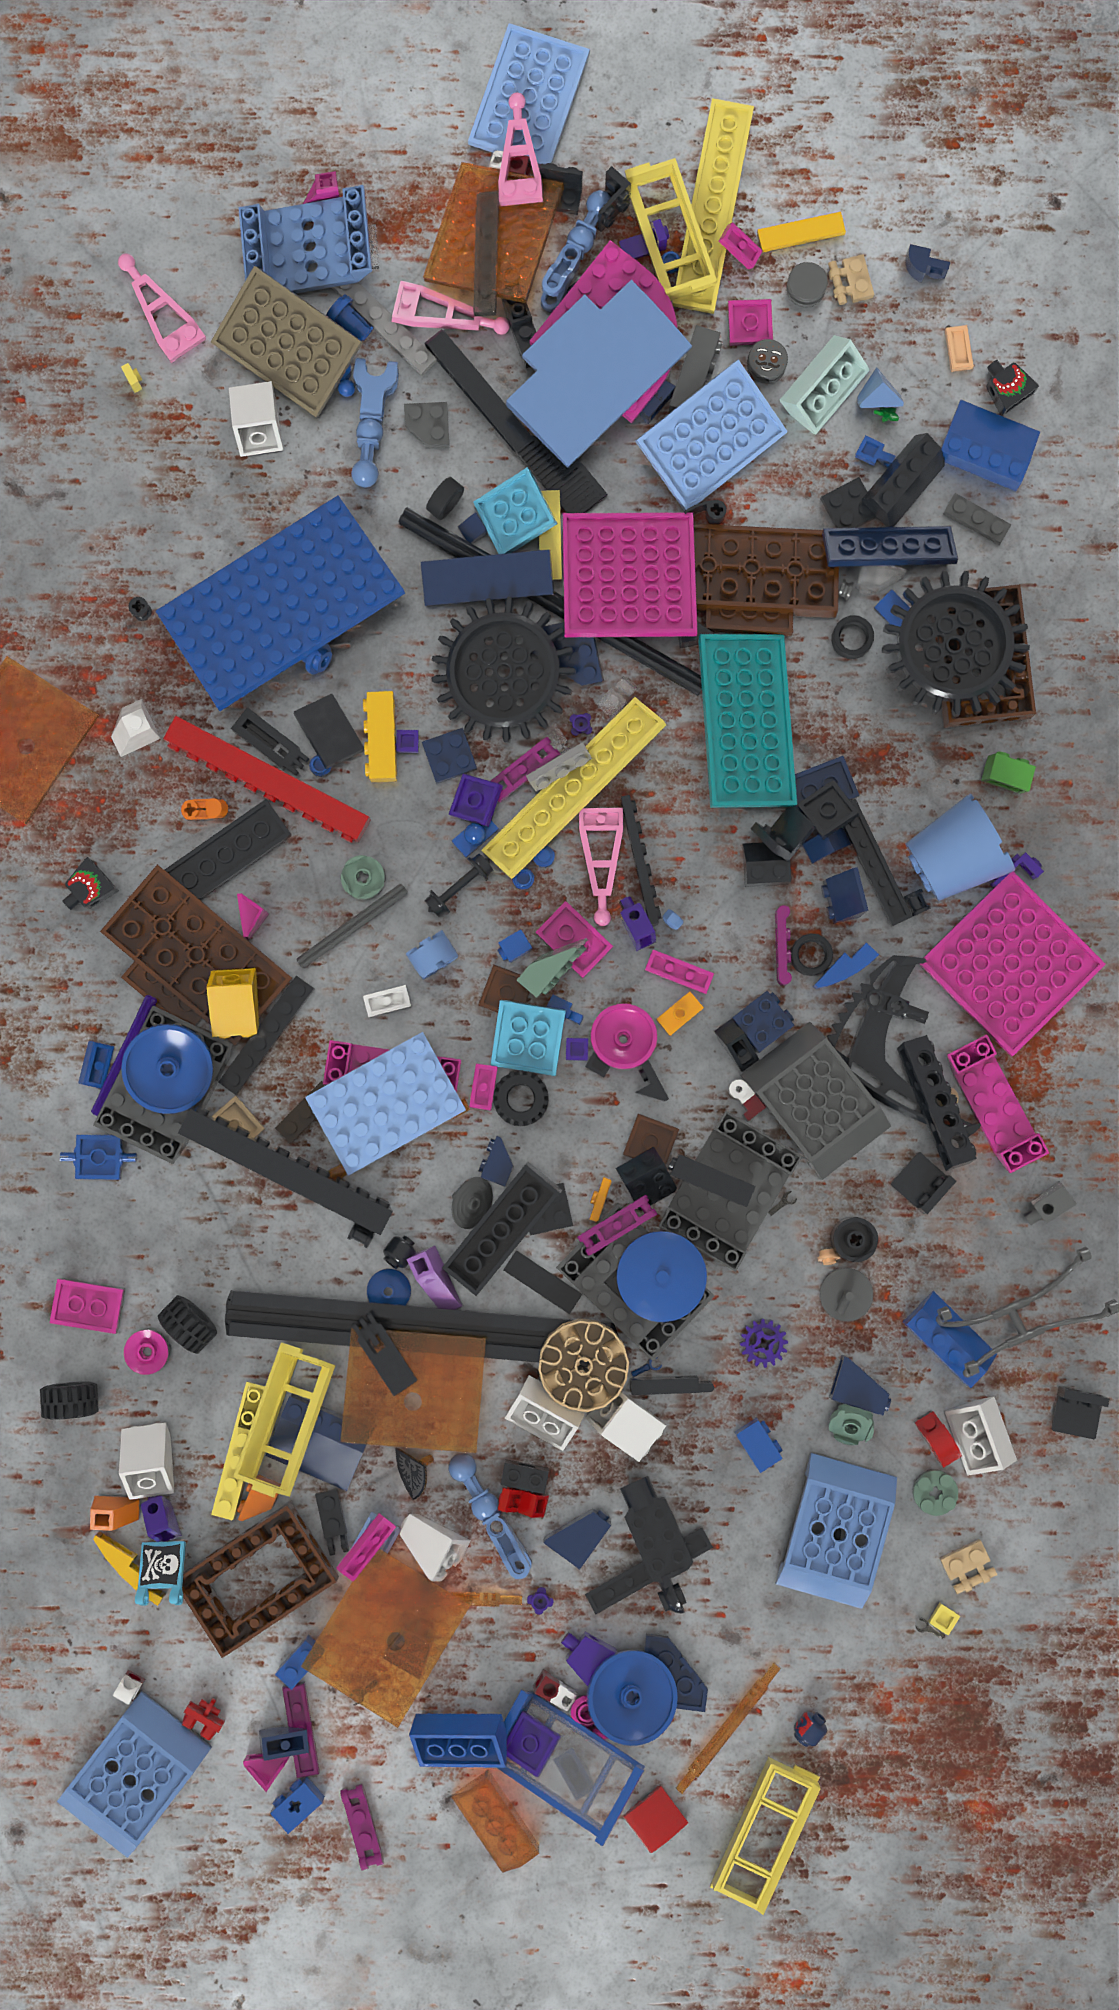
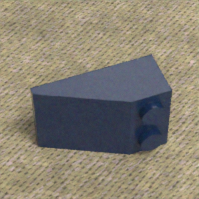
(844, 896)

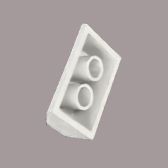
(542, 1416)
(981, 1436)

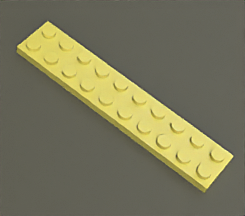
(715, 195)
(569, 795)

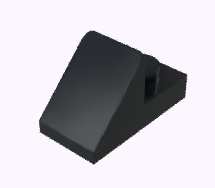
(655, 1089)

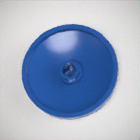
(167, 1068)
(661, 1276)
(632, 1697)

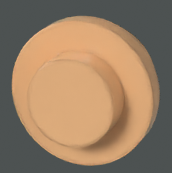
(828, 1256)

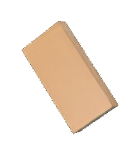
(959, 348)

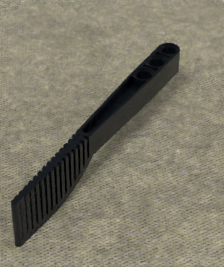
(576, 484)

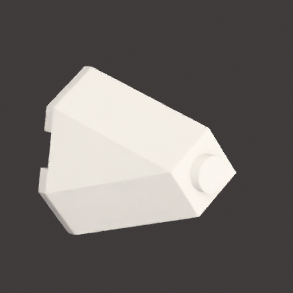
(134, 728)
(433, 1545)

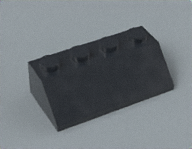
(905, 479)

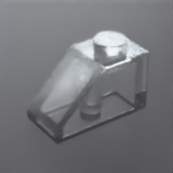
(877, 578)

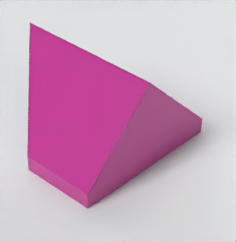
(323, 188)
(251, 916)
(264, 1771)

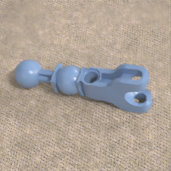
(578, 243)
(370, 430)
(485, 1508)

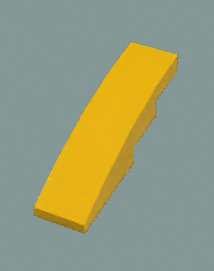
(123, 1562)

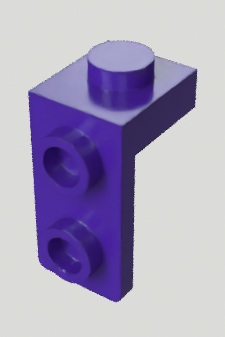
(636, 246)
(1028, 864)

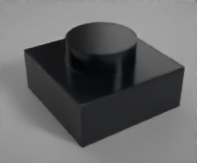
(597, 1066)

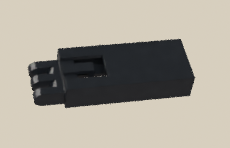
(265, 738)
(388, 1360)
(669, 1385)

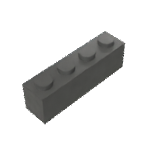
(696, 364)

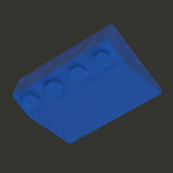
(989, 445)

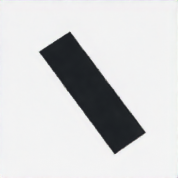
(542, 1282)

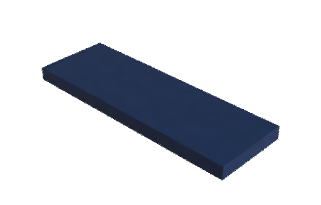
(889, 546)
(487, 577)

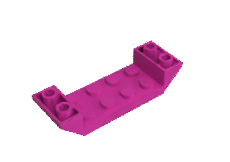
(346, 1057)
(995, 1105)

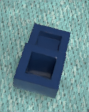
(920, 264)

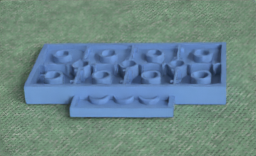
(594, 369)

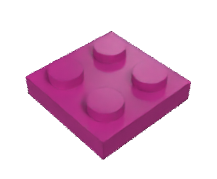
(749, 321)

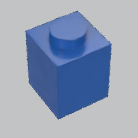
(514, 946)

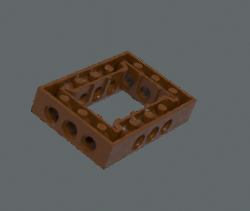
(1018, 703)
(210, 1612)

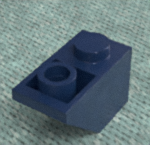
(498, 1165)

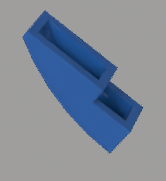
(846, 966)

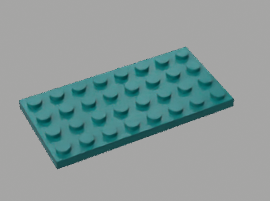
(747, 720)

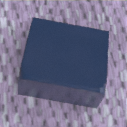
(472, 528)

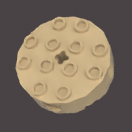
(578, 1387)

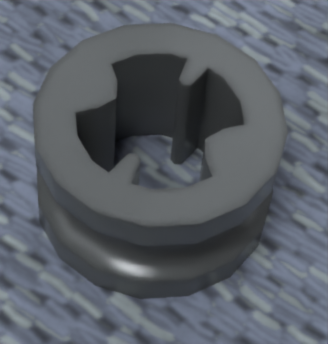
(845, 590)

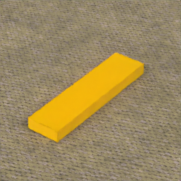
(801, 232)

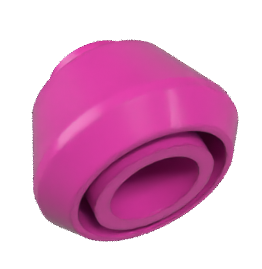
(580, 1712)

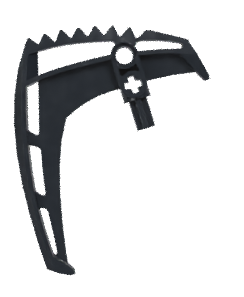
(870, 1039)

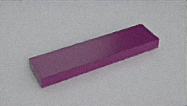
(299, 1717)

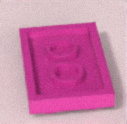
(568, 927)
(87, 1306)

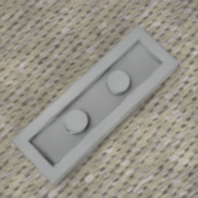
(559, 767)

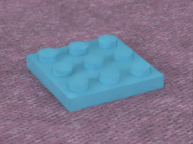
(515, 512)
(528, 1037)

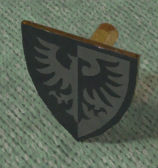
(413, 1472)

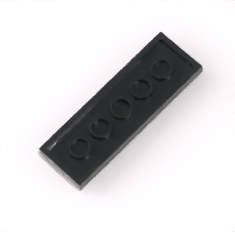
(230, 850)

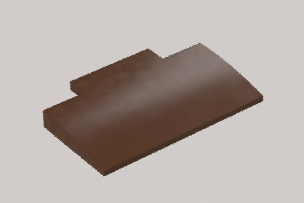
(762, 578)
(179, 944)

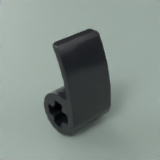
(708, 507)

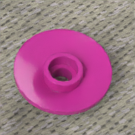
(135, 1355)

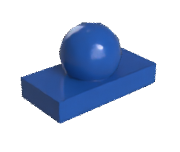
(473, 837)

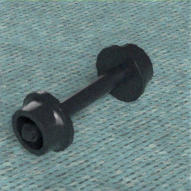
(480, 866)

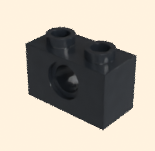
(524, 1476)

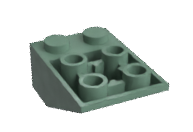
(548, 968)

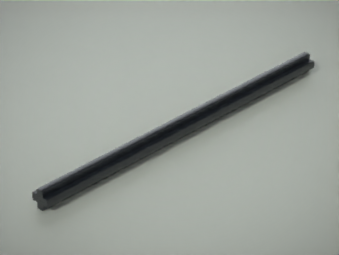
(555, 603)

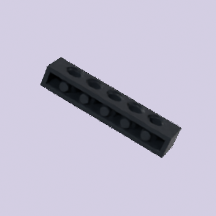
(934, 1114)

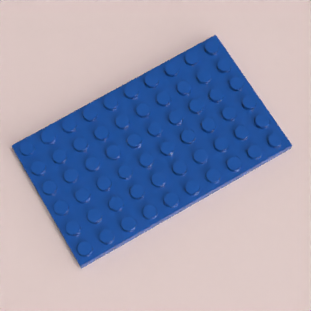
(279, 602)

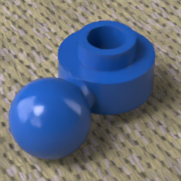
(346, 386)

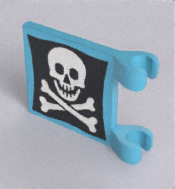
(161, 1569)

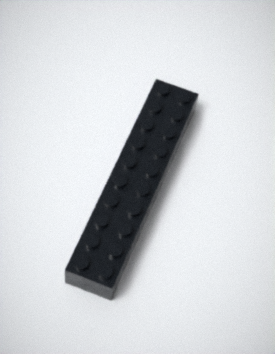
(285, 1170)

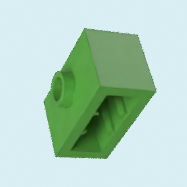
(1008, 772)

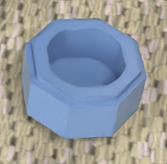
(672, 919)

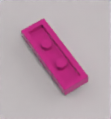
(679, 971)
(366, 1547)

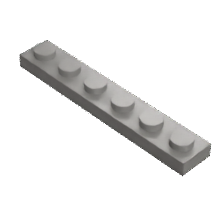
(393, 333)

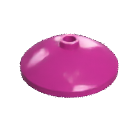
(627, 1022)

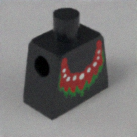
(1009, 386)
(88, 886)

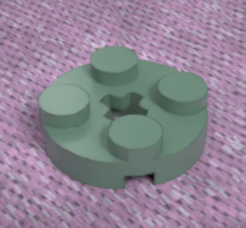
(351, 872)
(851, 1415)
(924, 1485)

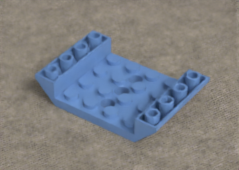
(278, 242)
(845, 1499)
(153, 1750)

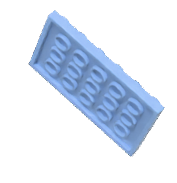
(548, 78)
(711, 435)
(385, 1103)

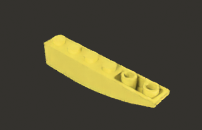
(230, 1488)

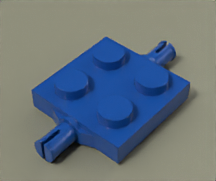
(98, 1157)

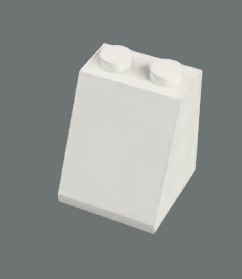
(255, 418)
(627, 1425)
(146, 1461)

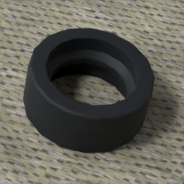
(445, 498)
(865, 626)
(828, 954)

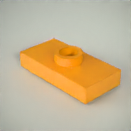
(679, 1013)
(598, 1199)

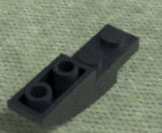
(520, 324)

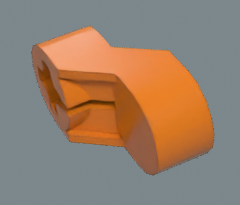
(195, 810)

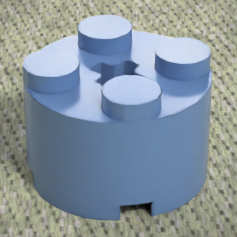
(432, 955)

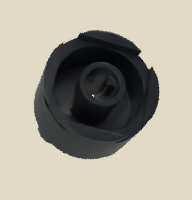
(866, 1242)

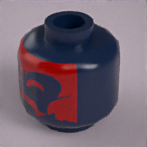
(810, 1729)

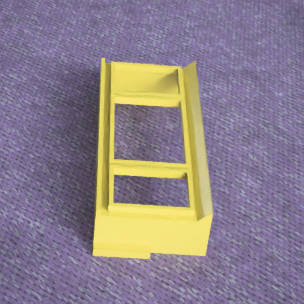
(646, 174)
(266, 1417)
(799, 1818)

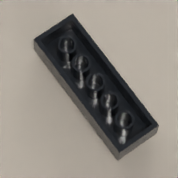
(502, 1228)

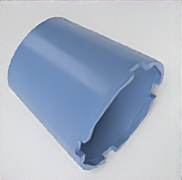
(958, 851)

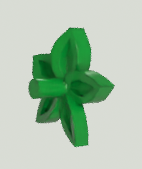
(887, 414)

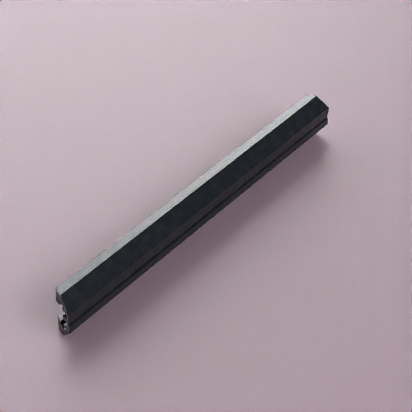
(331, 1320)

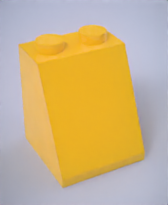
(233, 1002)

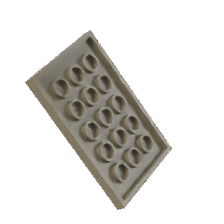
(286, 341)

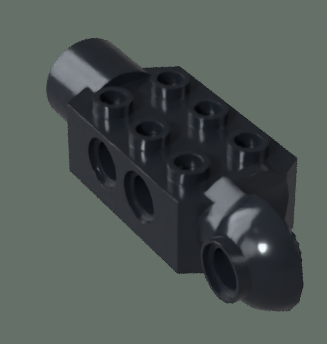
(657, 1540)

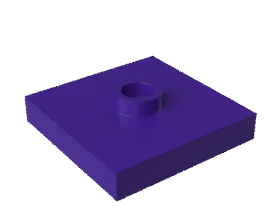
(475, 800)
(531, 1743)

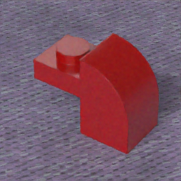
(939, 1439)
(523, 1501)

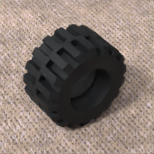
(514, 1079)
(187, 1324)
(69, 1400)

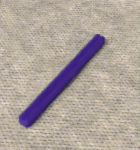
(134, 1030)

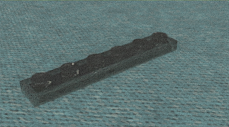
(486, 254)

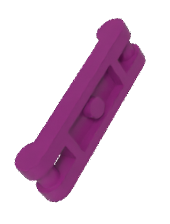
(516, 773)
(783, 955)
(617, 1225)
(362, 1827)

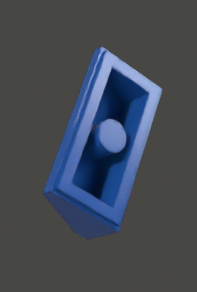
(885, 605)
(96, 1064)

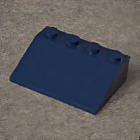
(326, 1454)

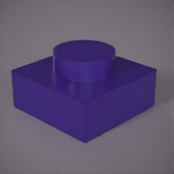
(407, 741)
(577, 1049)

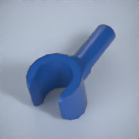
(646, 1367)

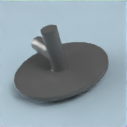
(471, 1202)
(846, 1294)

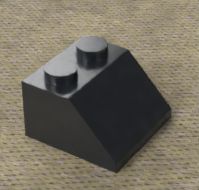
(764, 867)

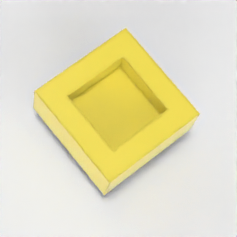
(133, 377)
(944, 1618)

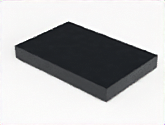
(328, 731)

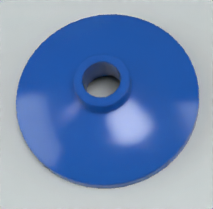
(389, 1278)

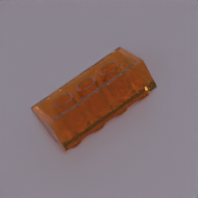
(496, 1822)

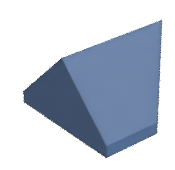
(879, 393)

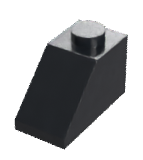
(736, 1045)

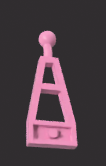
(520, 190)
(407, 303)
(180, 340)
(601, 820)

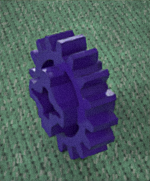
(753, 1347)

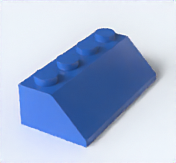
(950, 1344)
(459, 1740)

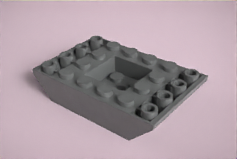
(152, 1130)
(597, 1280)

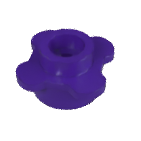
(581, 718)
(546, 1601)

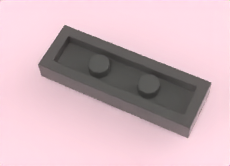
(977, 519)

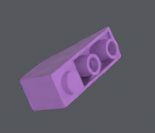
(433, 1279)

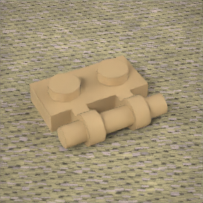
(857, 279)
(965, 1560)

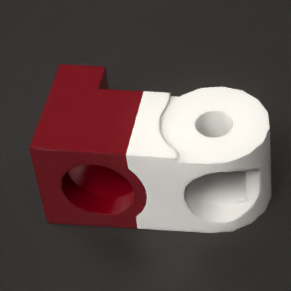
(517, 164)
(748, 1099)
(129, 1687)
(554, 1690)

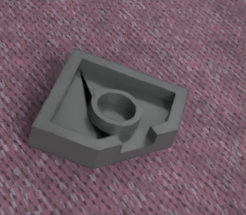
(428, 422)

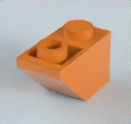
(256, 1502)
(113, 1512)

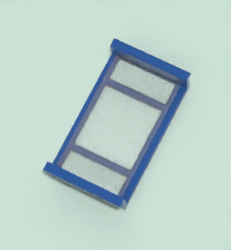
(583, 1775)

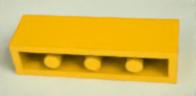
(381, 736)

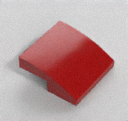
(655, 1819)

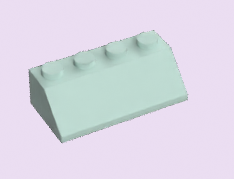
(825, 384)

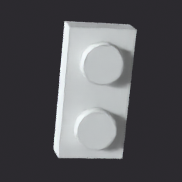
(387, 1001)

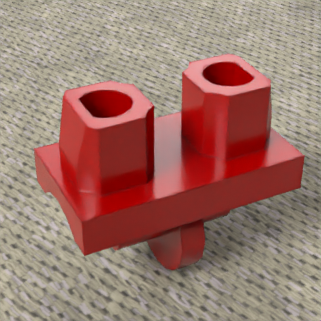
(206, 1714)

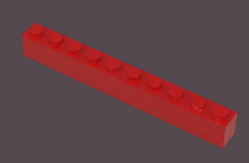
(266, 779)

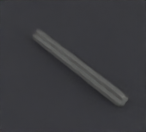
(352, 925)

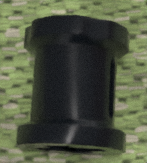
(144, 613)
(917, 902)
(361, 1234)

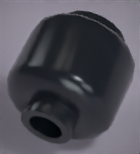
(398, 1251)

